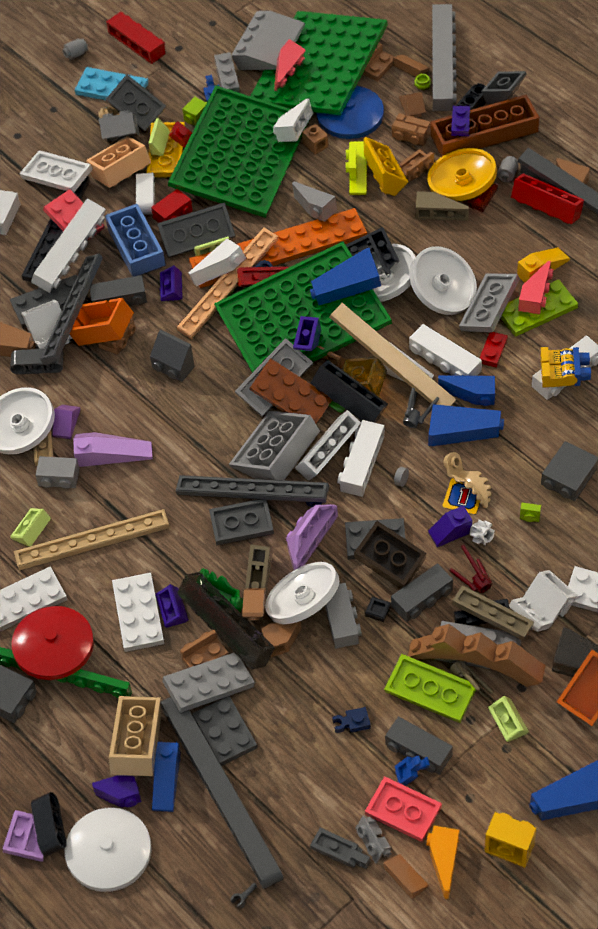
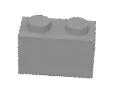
(57, 472)

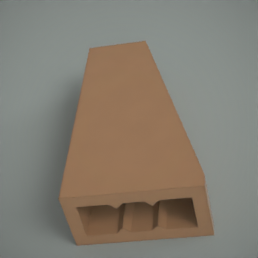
(14, 339)

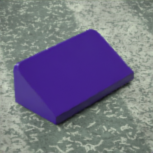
(171, 284)
(171, 606)

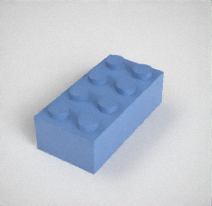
(135, 240)

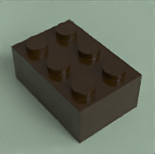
(390, 555)

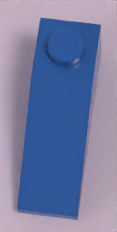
(473, 389)
(165, 776)

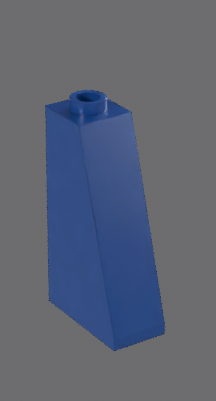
(346, 279)
(462, 424)
(568, 795)

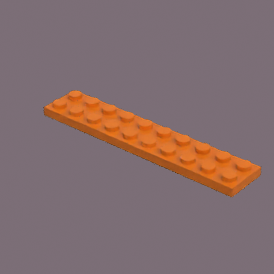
(305, 239)

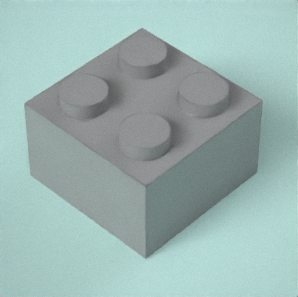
(118, 126)

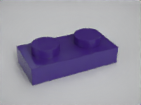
(460, 121)

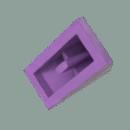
(65, 421)

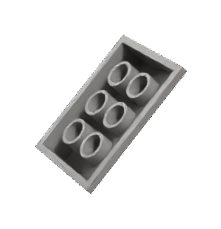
(264, 39)
(275, 445)

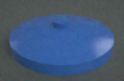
(360, 117)

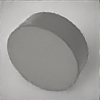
(401, 476)

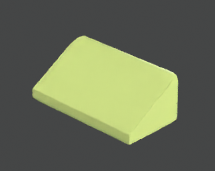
(158, 138)
(208, 247)
(31, 526)
(508, 719)

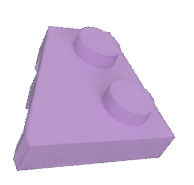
(22, 837)

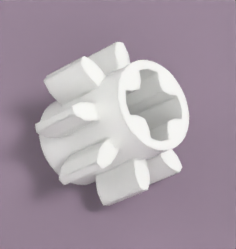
(482, 532)

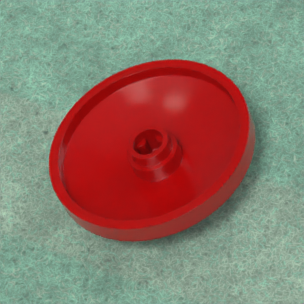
(52, 643)

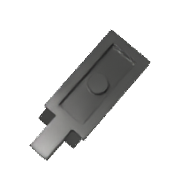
(339, 849)

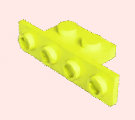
(356, 168)

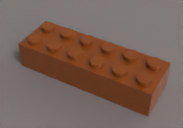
(488, 125)

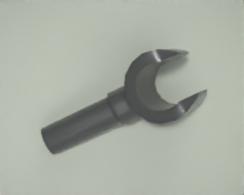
(243, 896)

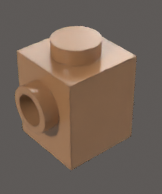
(315, 139)

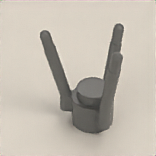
(412, 416)

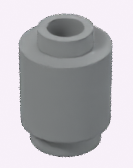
(75, 48)
(508, 169)

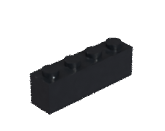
(348, 393)

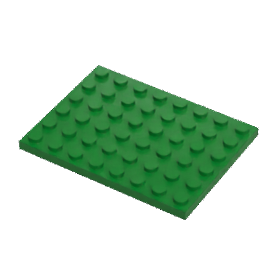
(333, 63)
(235, 153)
(272, 309)

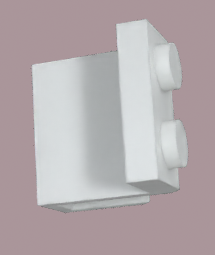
(41, 322)
(544, 600)

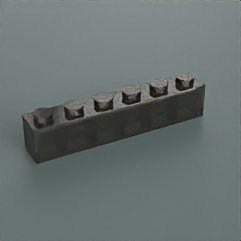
(225, 620)

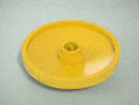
(462, 174)

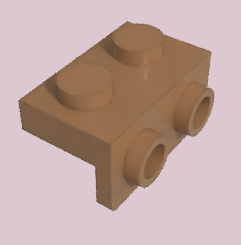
(416, 164)

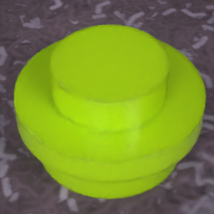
(422, 81)

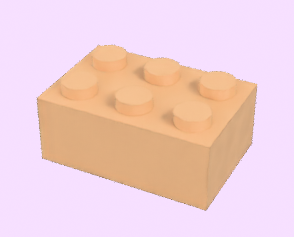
(119, 161)

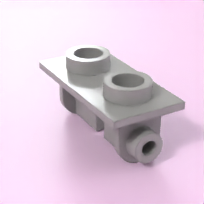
(368, 831)

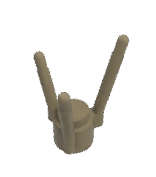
(461, 670)

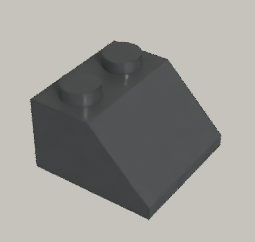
(503, 86)
(172, 356)

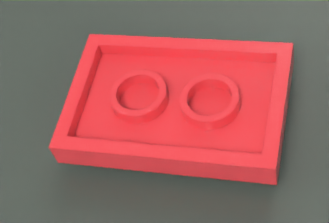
(64, 209)
(403, 809)

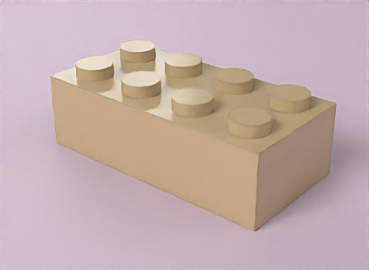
(135, 736)

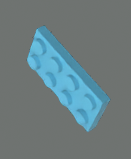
(100, 83)

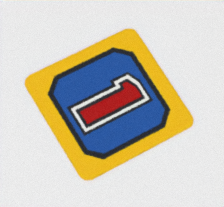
(459, 495)

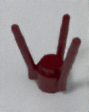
(480, 580)

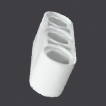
(145, 192)

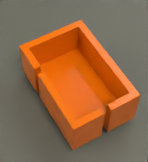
(101, 322)
(582, 691)

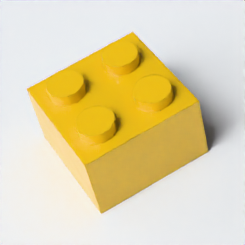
(510, 839)

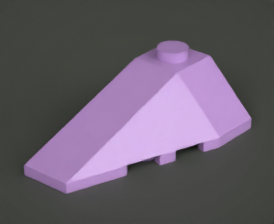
(107, 449)

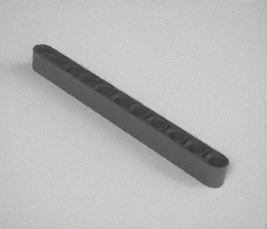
(223, 795)

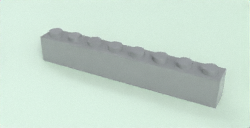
(443, 57)

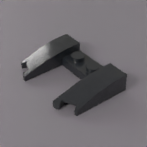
(378, 243)

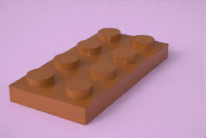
(289, 391)

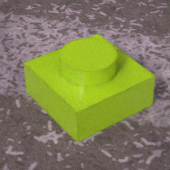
(530, 512)

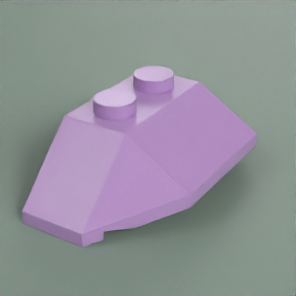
(309, 533)

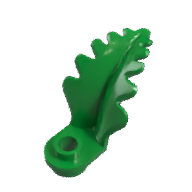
(224, 588)

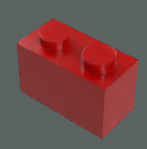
(172, 206)

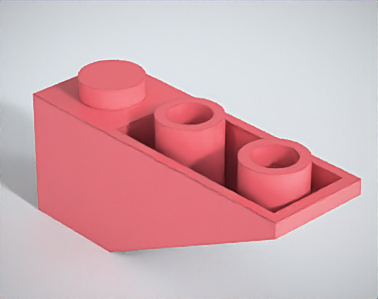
(287, 61)
(533, 291)

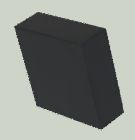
(378, 609)

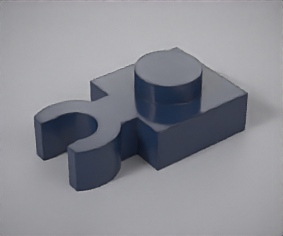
(355, 720)

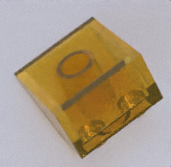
(367, 371)

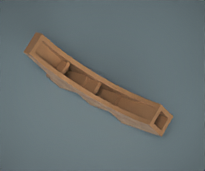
(478, 649)

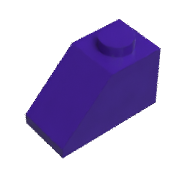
(307, 334)
(451, 526)
(118, 790)

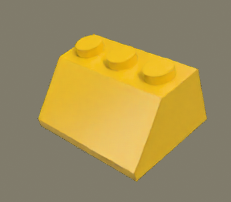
(384, 167)

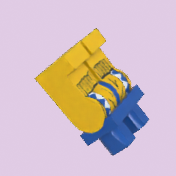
(563, 367)

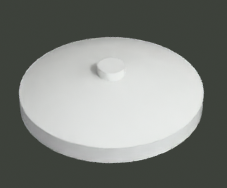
(398, 279)
(442, 280)
(24, 419)
(302, 593)
(108, 849)

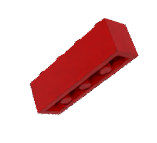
(136, 37)
(547, 198)

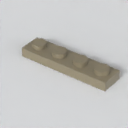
(493, 613)

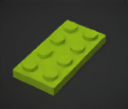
(558, 303)
(430, 688)

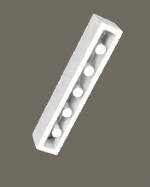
(68, 246)

